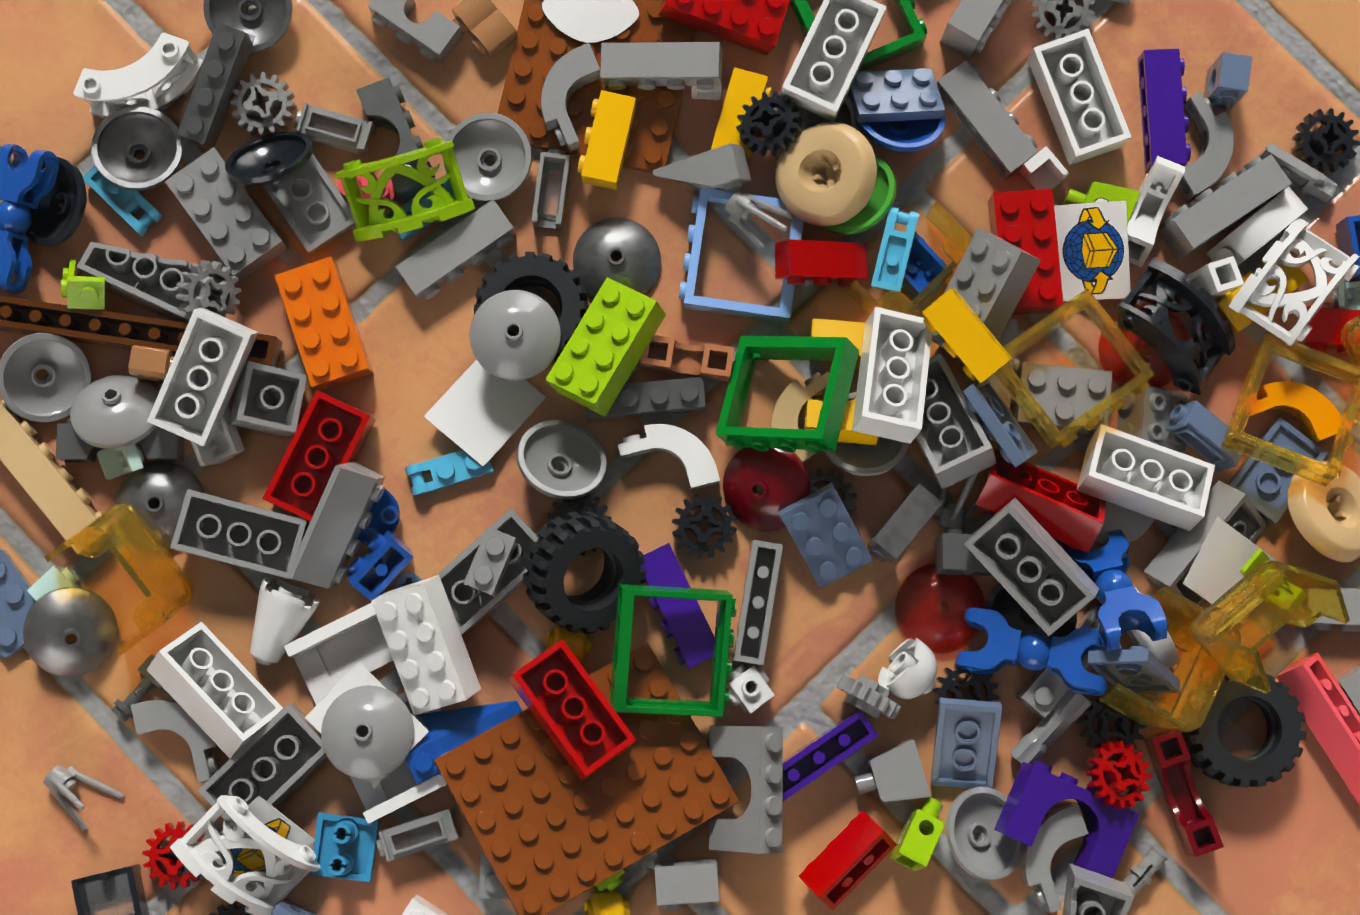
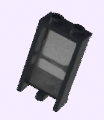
(111, 893)

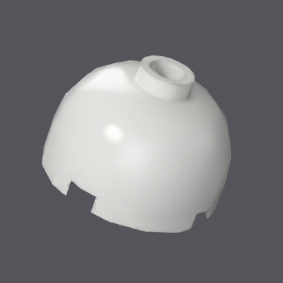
(911, 670)

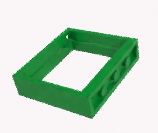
(884, 53)
(825, 437)
(720, 667)

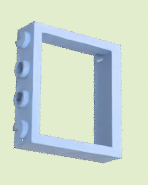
(691, 264)

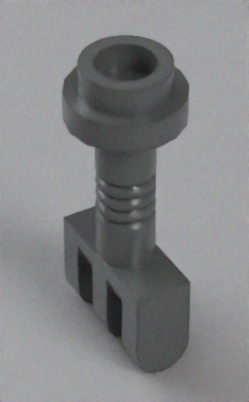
(123, 708)

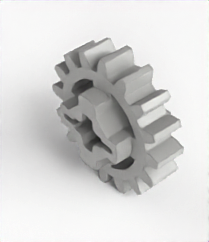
(1060, 22)
(252, 107)
(208, 293)
(868, 696)

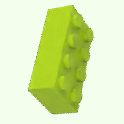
(606, 346)

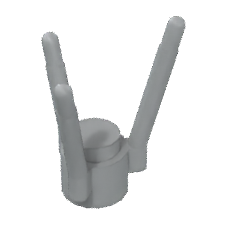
(744, 205)
(952, 515)
(62, 783)

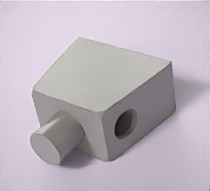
(895, 774)

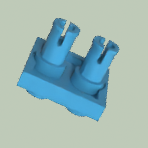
(345, 846)

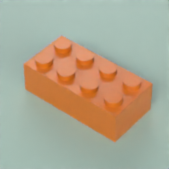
(323, 324)

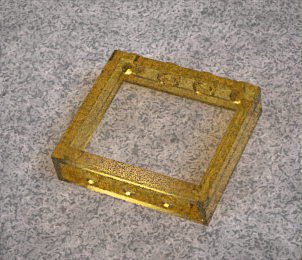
(1113, 402)
(1278, 456)

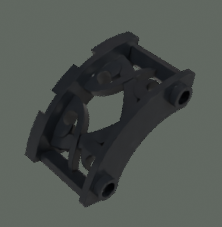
(1212, 336)

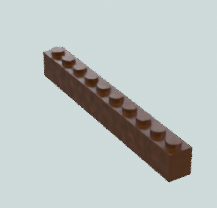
(111, 328)

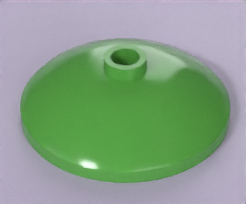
(877, 206)

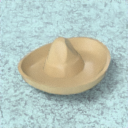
(826, 174)
(1328, 514)

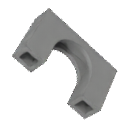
(762, 823)

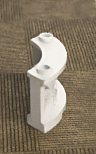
(149, 82)
(1257, 291)
(269, 886)

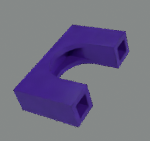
(1038, 790)

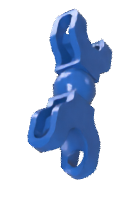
(20, 189)
(1122, 604)
(1032, 651)

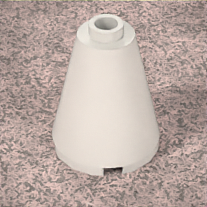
(279, 618)

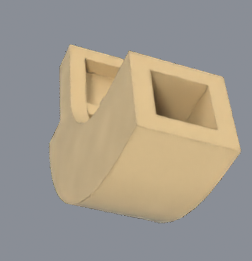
(793, 400)

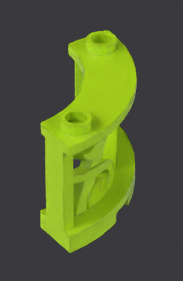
(376, 223)

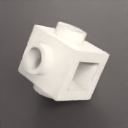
(757, 692)

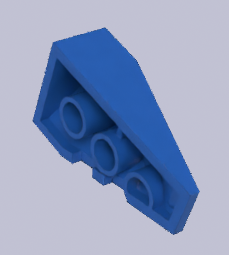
(451, 729)

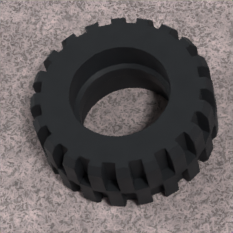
(544, 272)
(554, 553)
(1276, 752)

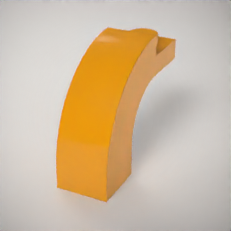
(1305, 403)

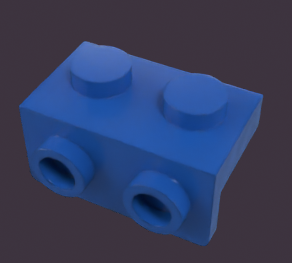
(921, 267)

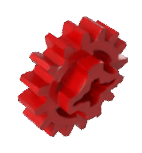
(1116, 775)
(174, 867)

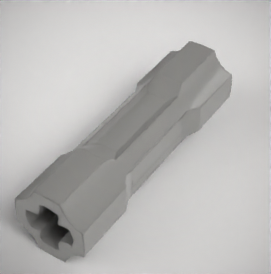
(1046, 732)

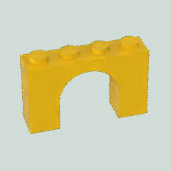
(854, 332)

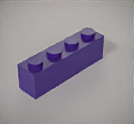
(1162, 106)
(682, 616)
(826, 752)

